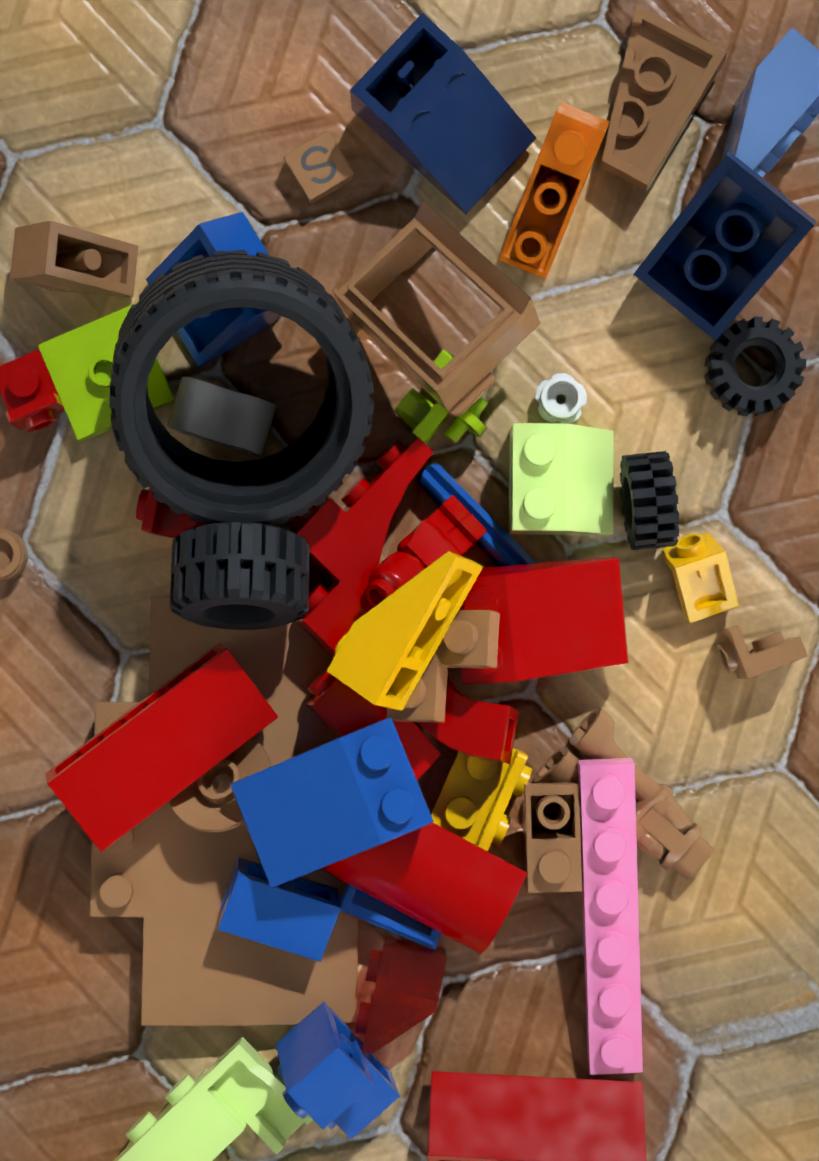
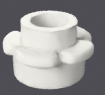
(563, 385)

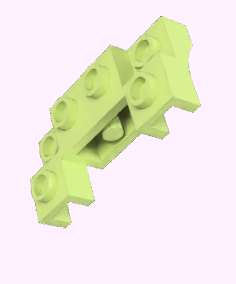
(214, 1110)

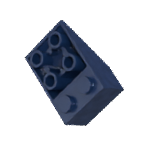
(441, 114)

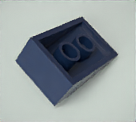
(724, 246)

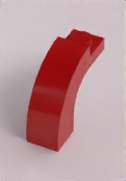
(476, 726)

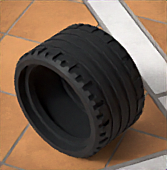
(246, 490)

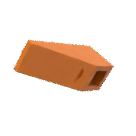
(553, 189)

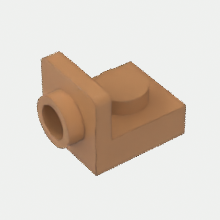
(768, 654)

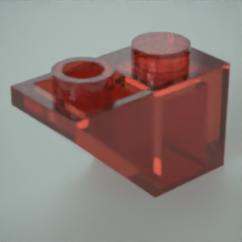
(403, 993)

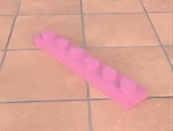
(610, 915)

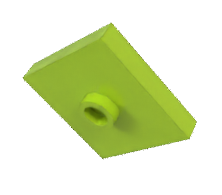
(82, 374)

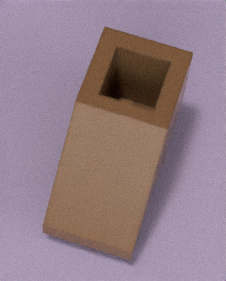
(552, 837)

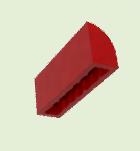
(160, 746)
(438, 883)
(534, 1118)

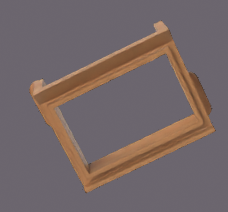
(468, 373)

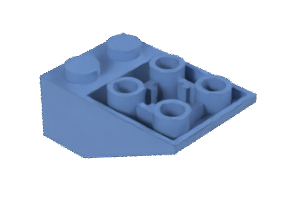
(776, 104)

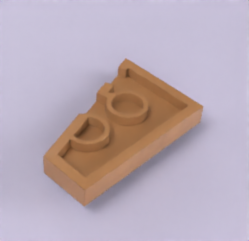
(657, 95)

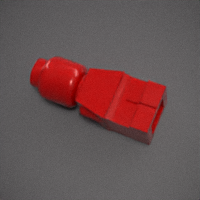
(445, 530)

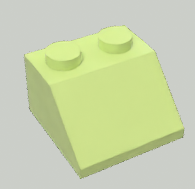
(560, 479)

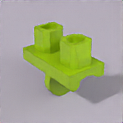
(427, 418)

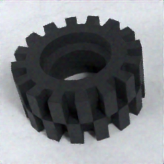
(776, 344)
(649, 500)

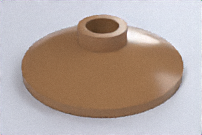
(213, 812)

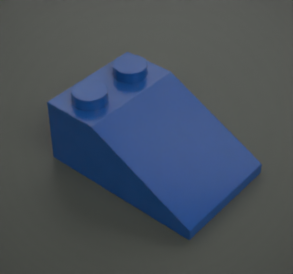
(331, 802)

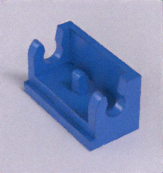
(286, 917)

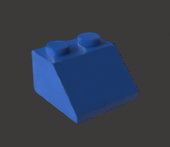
(225, 328)

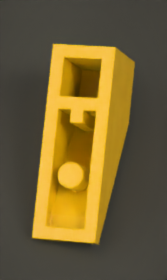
(398, 637)

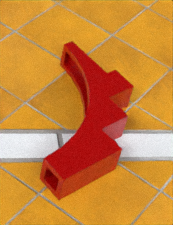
(345, 551)

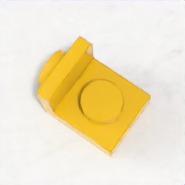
(701, 576)

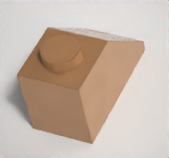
(73, 260)

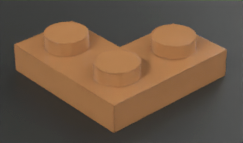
(467, 644)

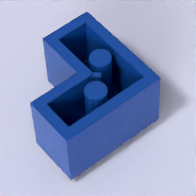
(331, 1075)

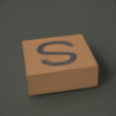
(319, 167)

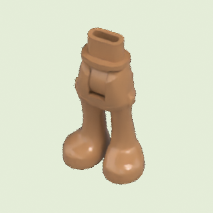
(661, 823)

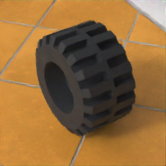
(240, 576)

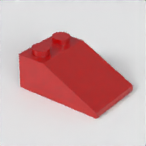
(551, 618)

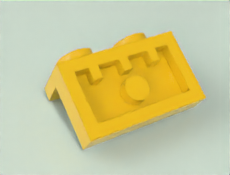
(477, 797)

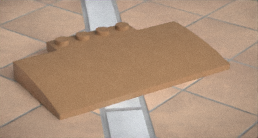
(181, 874)

